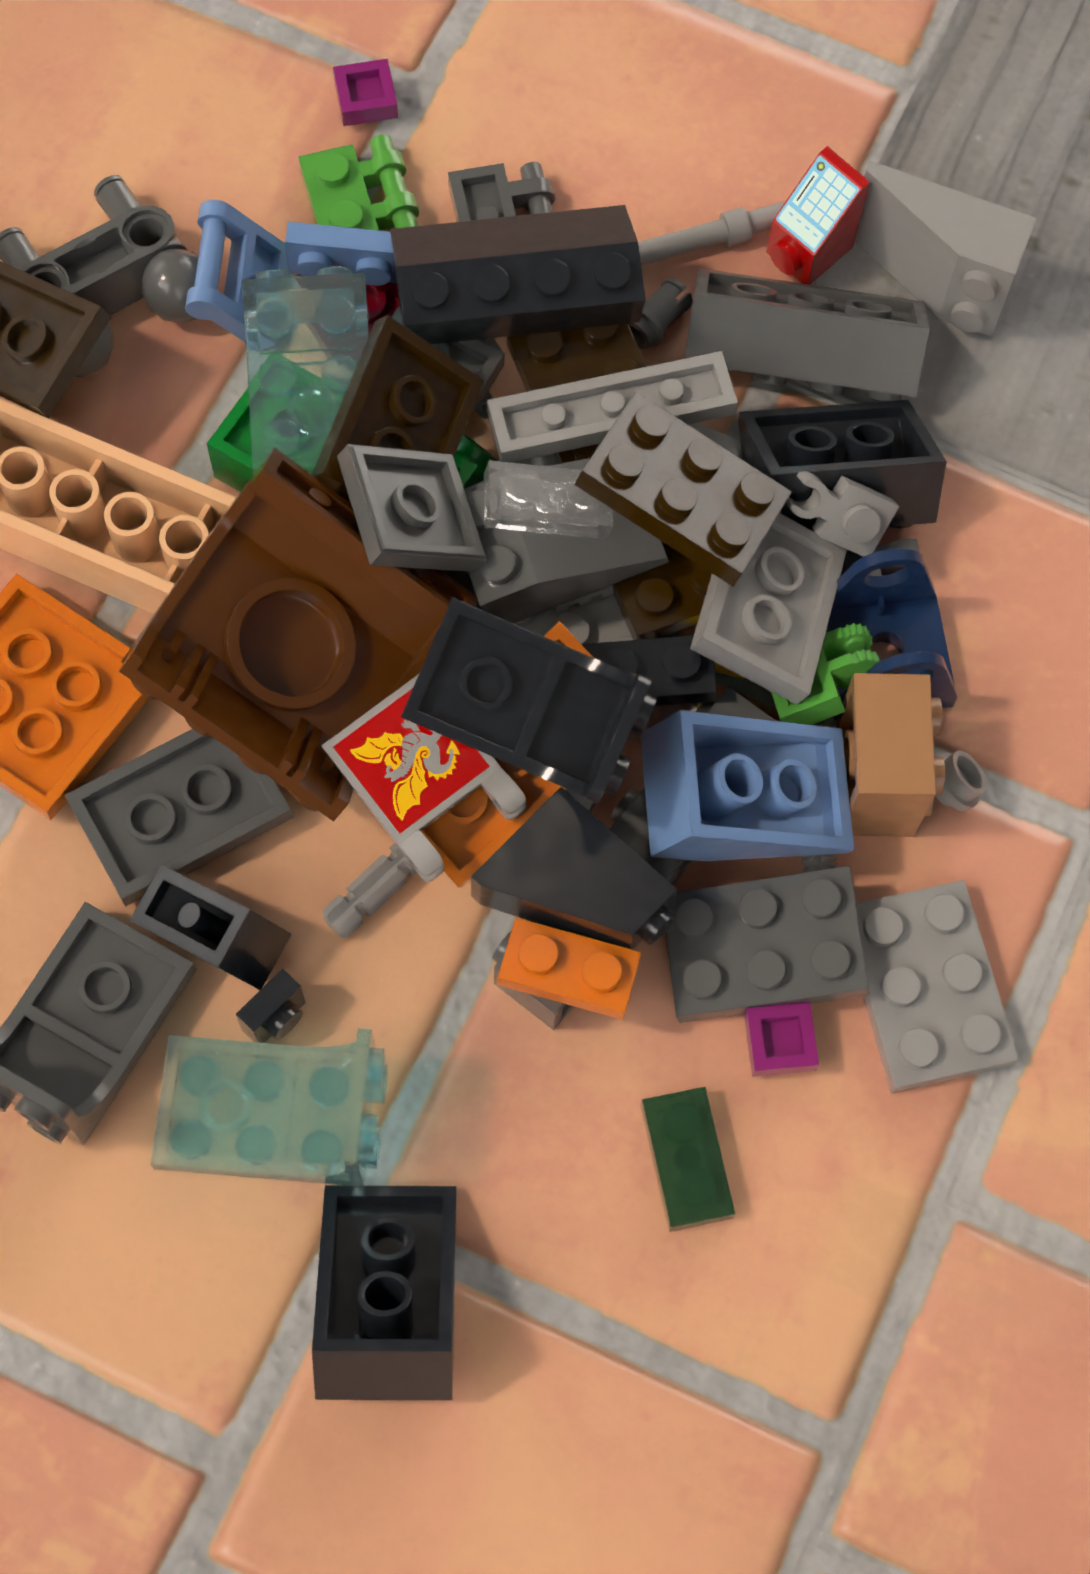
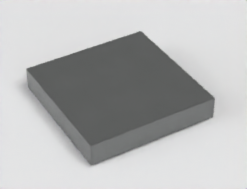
(411, 509)

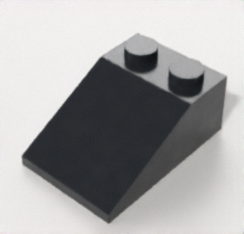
(385, 1294)

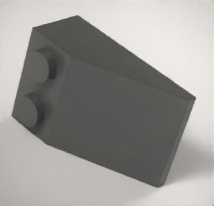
(543, 570)

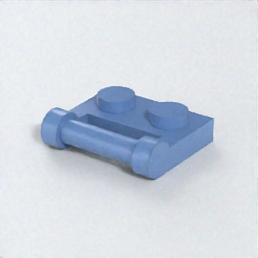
(250, 253)

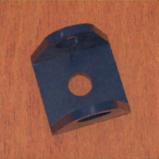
(897, 611)

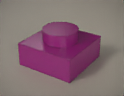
(365, 92)
(781, 1039)

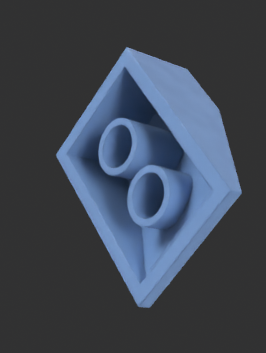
(744, 788)

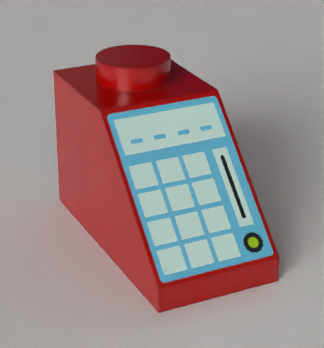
(818, 218)

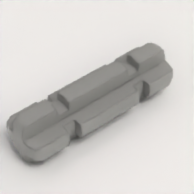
(368, 892)

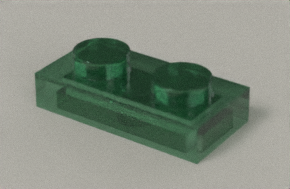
(687, 1159)

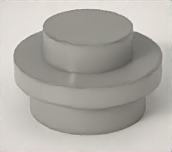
(962, 781)

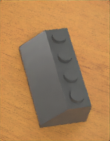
(810, 334)

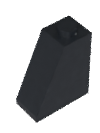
(576, 878)

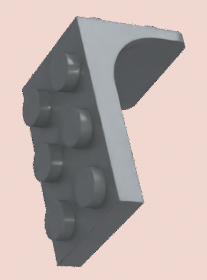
(86, 1023)

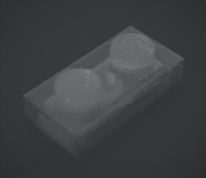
(542, 501)

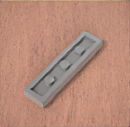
(585, 410)

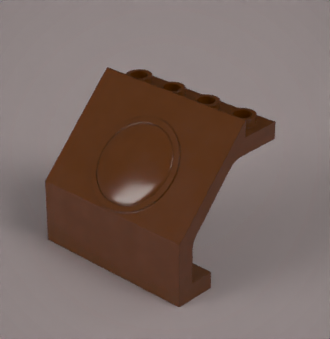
(288, 631)

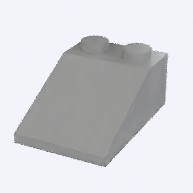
(943, 245)

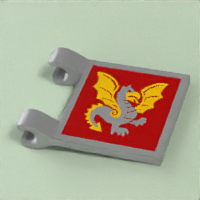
(415, 776)

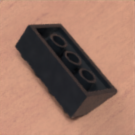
(518, 274)

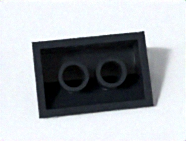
(867, 442)

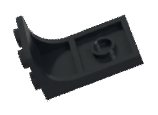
(529, 701)

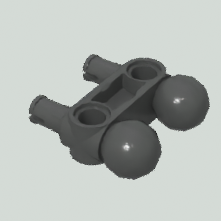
(115, 263)

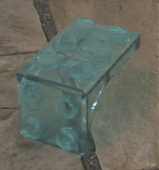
(301, 356)
(271, 1109)

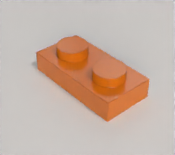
(569, 968)

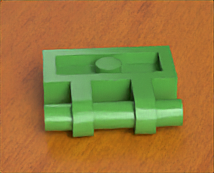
(339, 187)

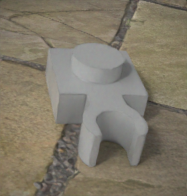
(848, 515)

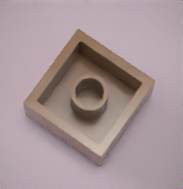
(891, 752)

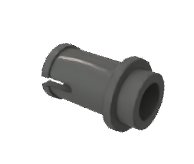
(660, 312)

